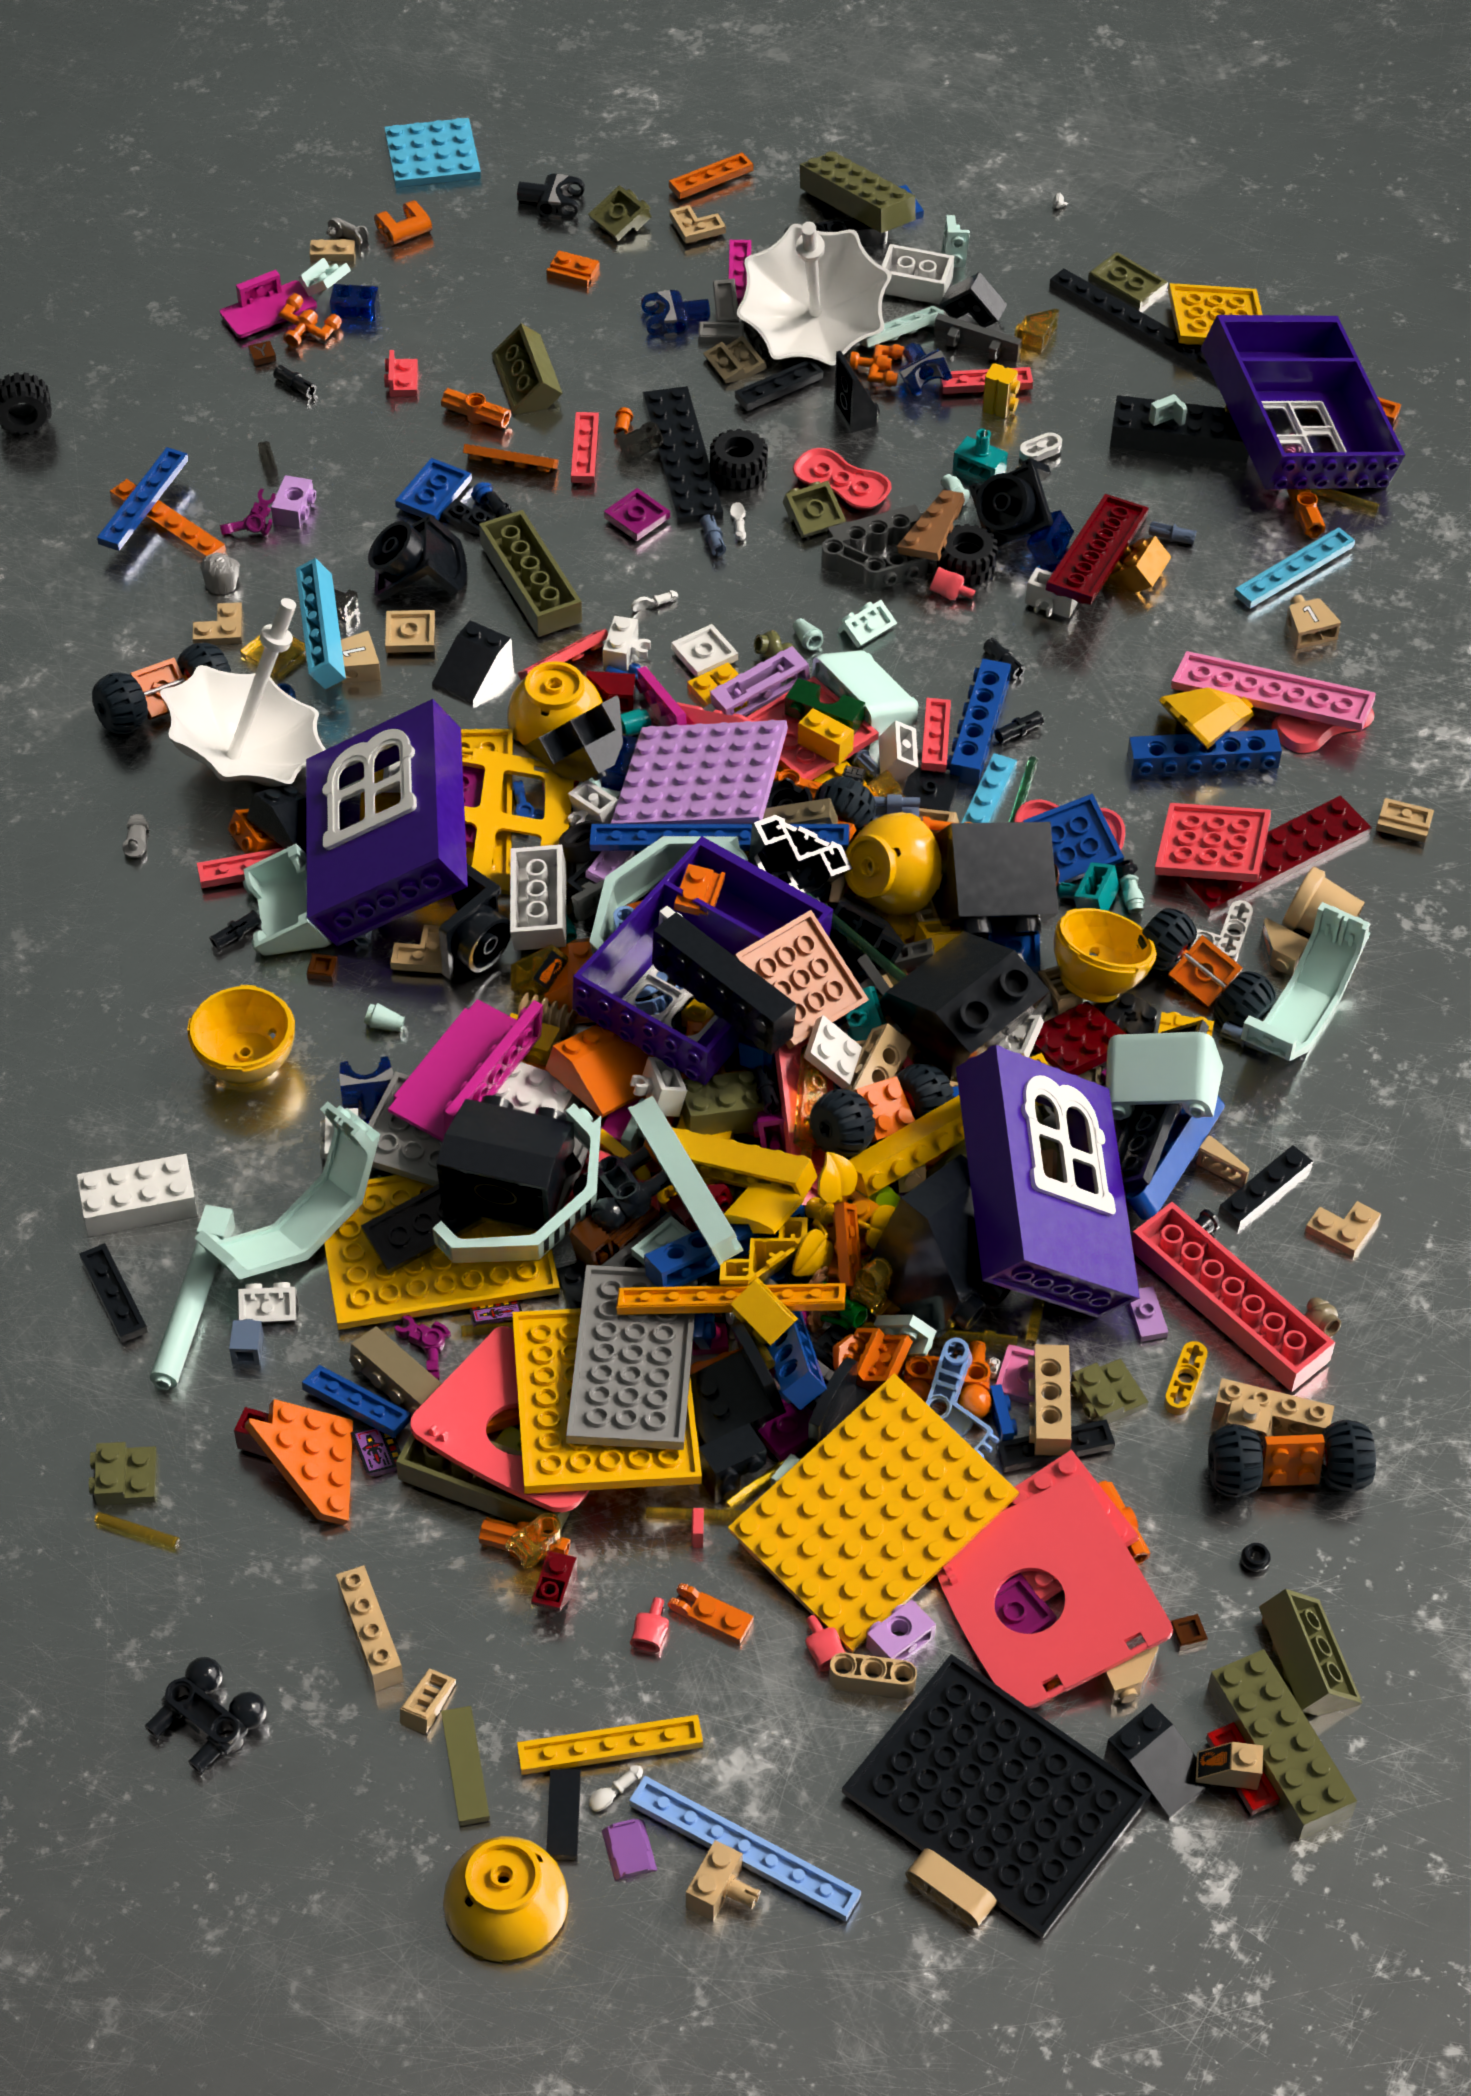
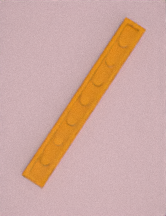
(719, 1298)

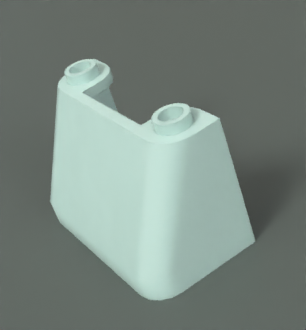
(863, 679)
(282, 902)
(1163, 1071)

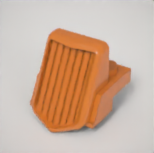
(876, 1354)

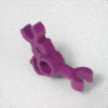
(255, 521)
(430, 1339)

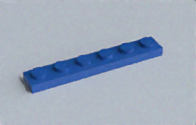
(142, 499)

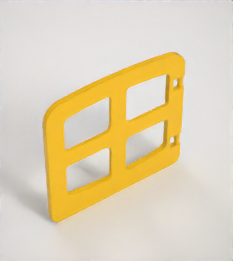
(489, 818)

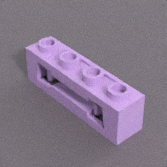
(760, 683)

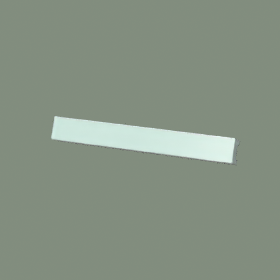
(686, 1180)

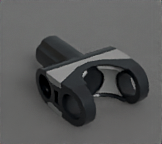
(552, 195)

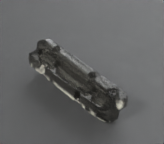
(267, 459)

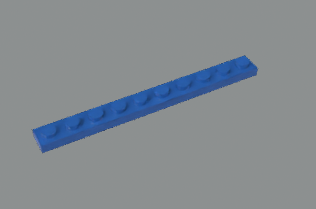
(640, 836)

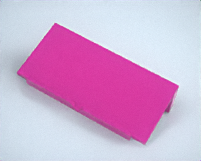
(466, 1064)

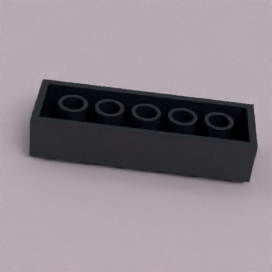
(1206, 432)
(723, 983)

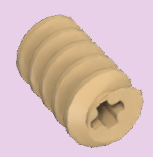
(552, 1015)

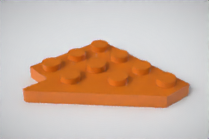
(311, 1454)

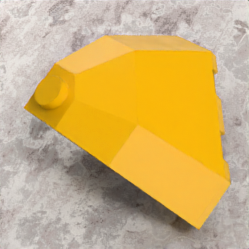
(1208, 712)
(765, 1255)

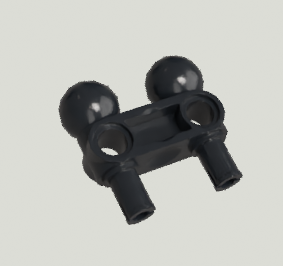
(627, 1195)
(206, 1715)

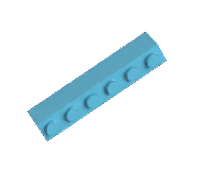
(320, 624)

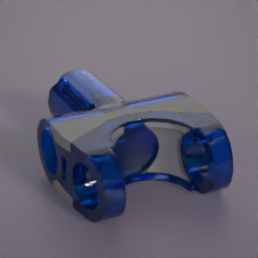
(673, 312)
(923, 368)
(364, 1089)

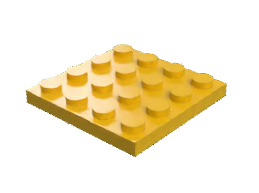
(1198, 305)

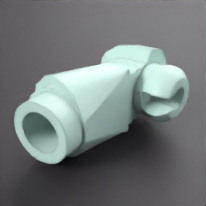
(953, 483)
(1132, 895)

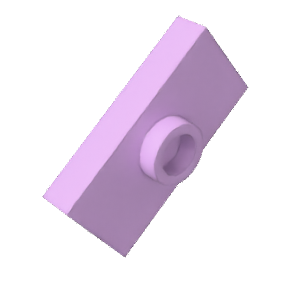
(607, 863)
(1148, 1316)

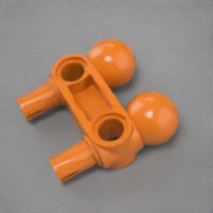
(975, 1389)

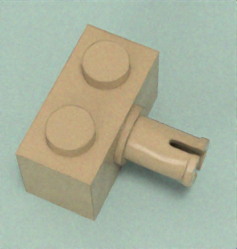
(718, 1881)

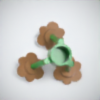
(854, 1312)

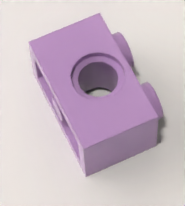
(293, 502)
(906, 1618)

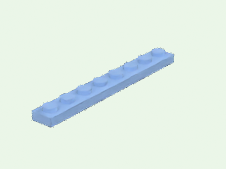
(758, 1854)

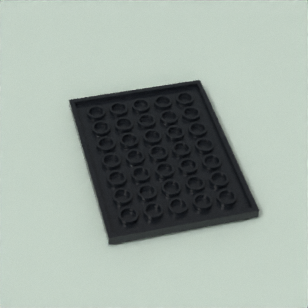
(997, 1793)

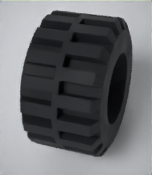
(27, 416)
(738, 458)
(970, 553)

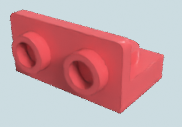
(402, 376)

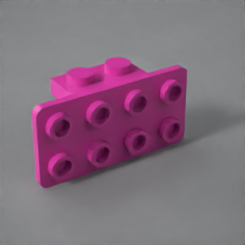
(261, 302)

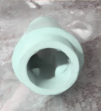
(808, 634)
(383, 1018)

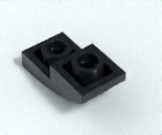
(465, 517)

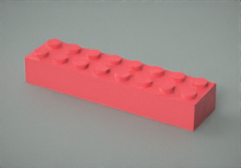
(1232, 1296)

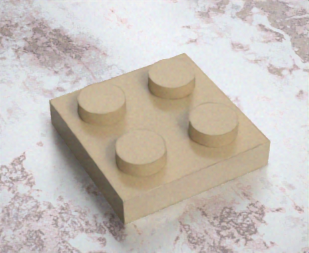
(410, 631)

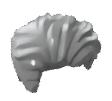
(220, 573)

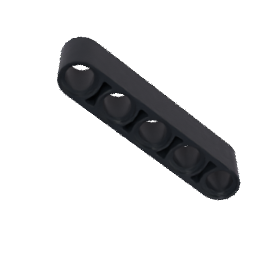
(866, 234)

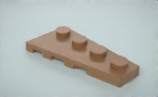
(932, 528)

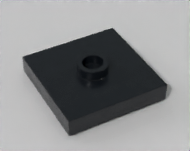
(934, 789)

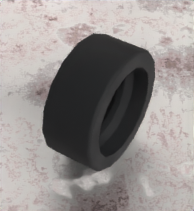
(576, 842)

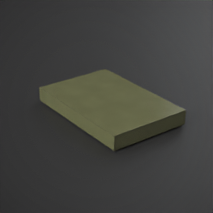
(1128, 280)

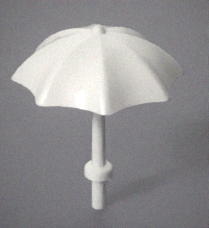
(814, 293)
(244, 721)

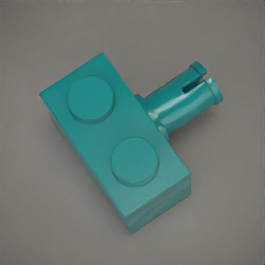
(979, 458)
(1096, 888)
(865, 1017)

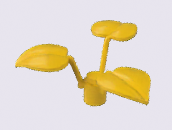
(835, 1180)

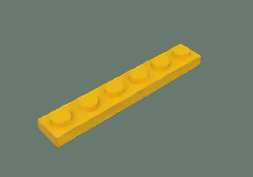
(609, 1744)

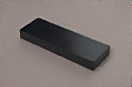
(563, 1814)

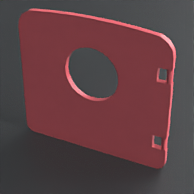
(457, 1418)
(1104, 1590)

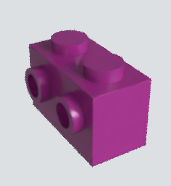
(770, 1130)

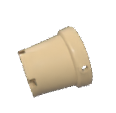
(1311, 894)

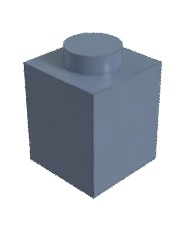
(246, 1342)

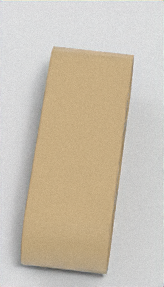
(885, 1668)
(951, 1888)

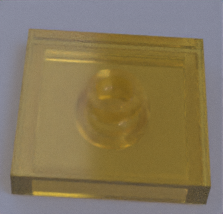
(284, 661)

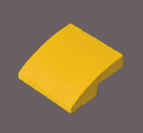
(763, 1208)

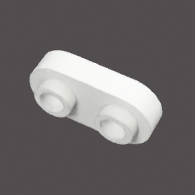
(1041, 447)

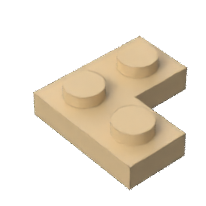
(696, 228)
(224, 630)
(419, 957)
(1345, 1233)

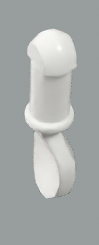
(738, 513)
(645, 602)
(604, 1796)

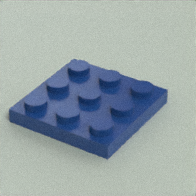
(1079, 837)

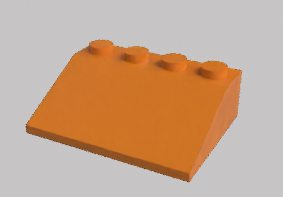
(598, 1068)

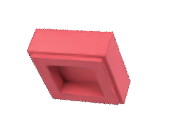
(697, 1527)

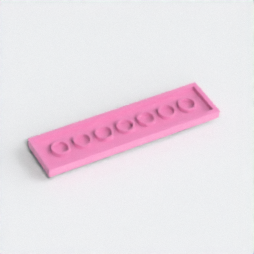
(1276, 690)

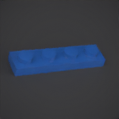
(356, 1401)

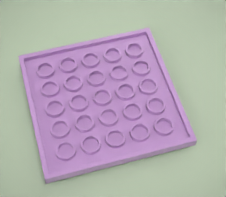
(701, 773)

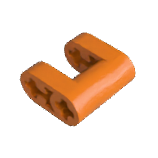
(415, 224)

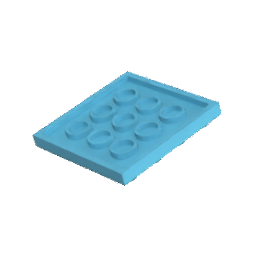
(432, 152)

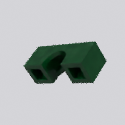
(806, 695)

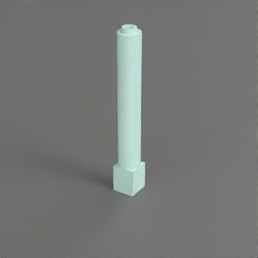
(169, 1362)

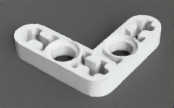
(1231, 921)

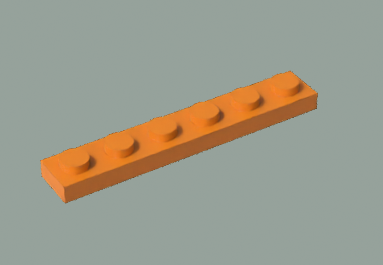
(173, 524)

